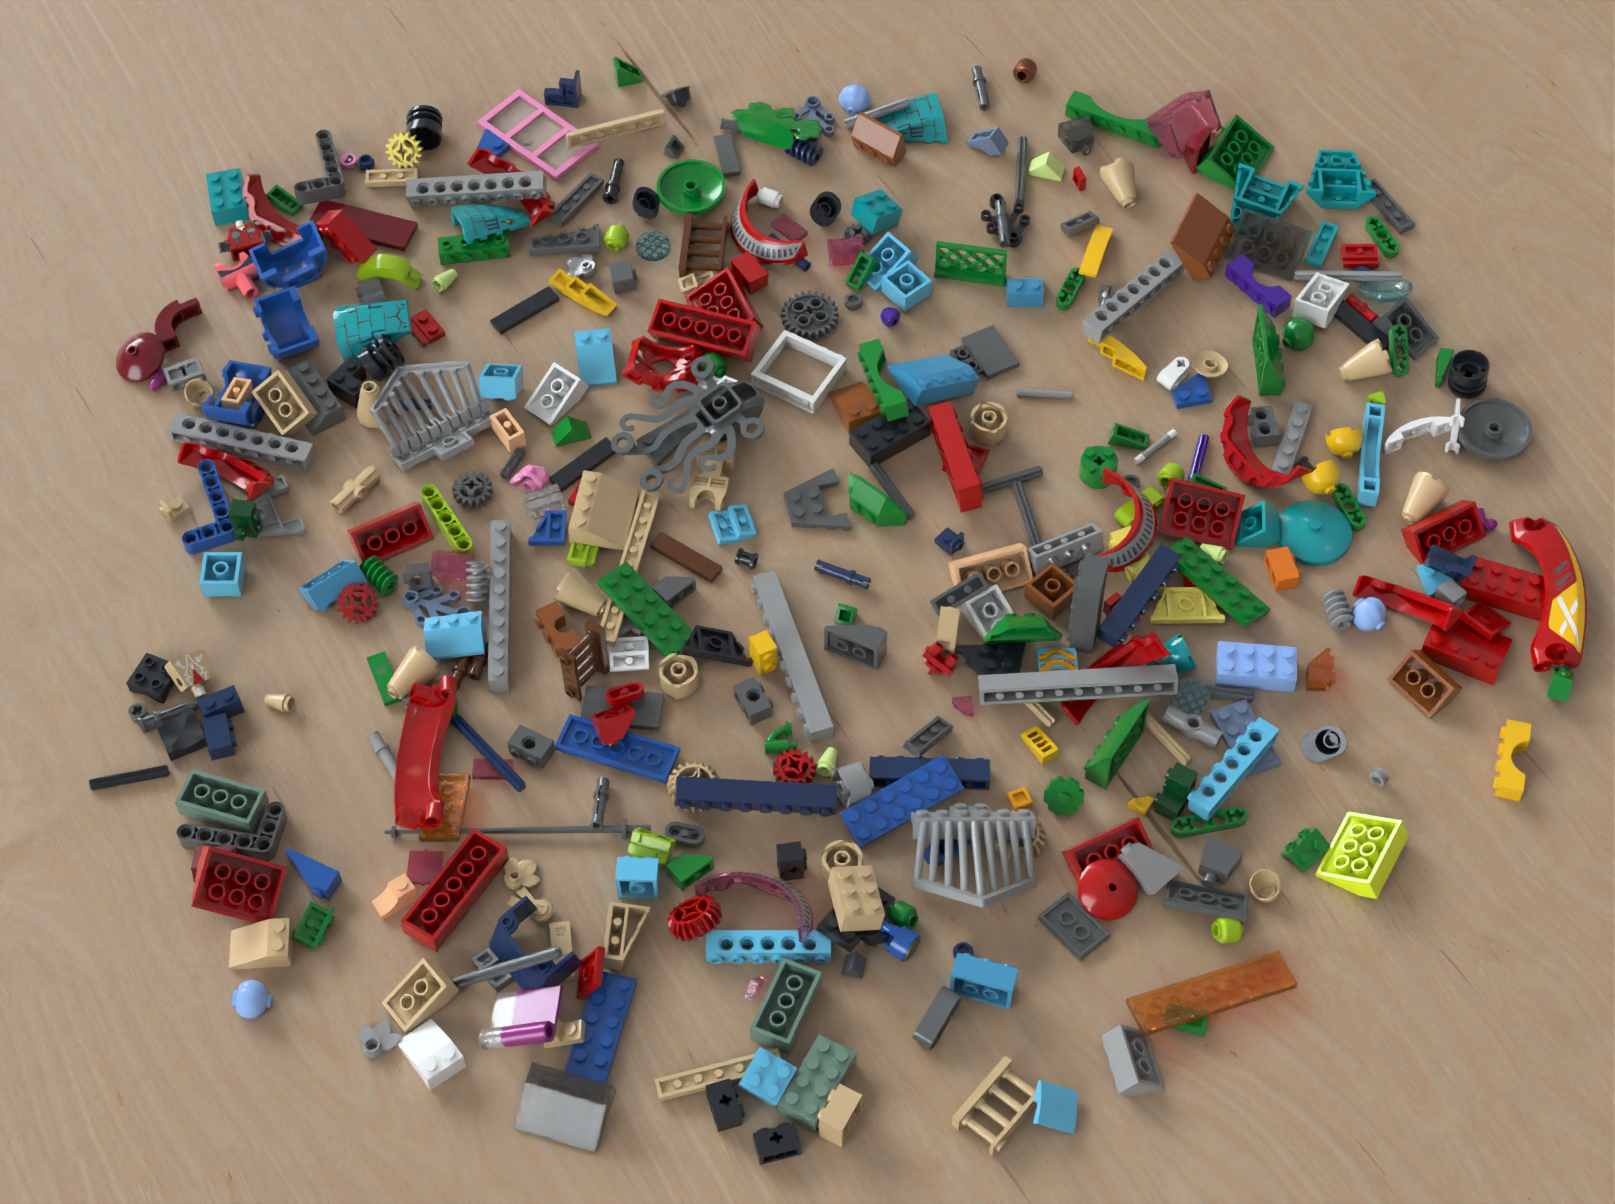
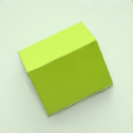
(1377, 398)

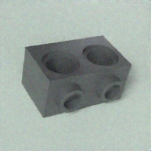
(1263, 426)

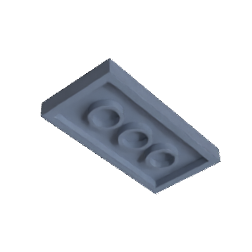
(1233, 722)

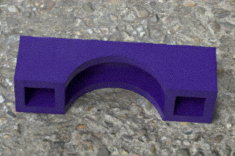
(1273, 299)

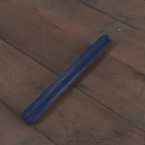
(488, 752)

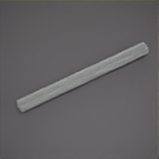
(1366, 276)

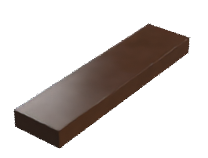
(686, 557)

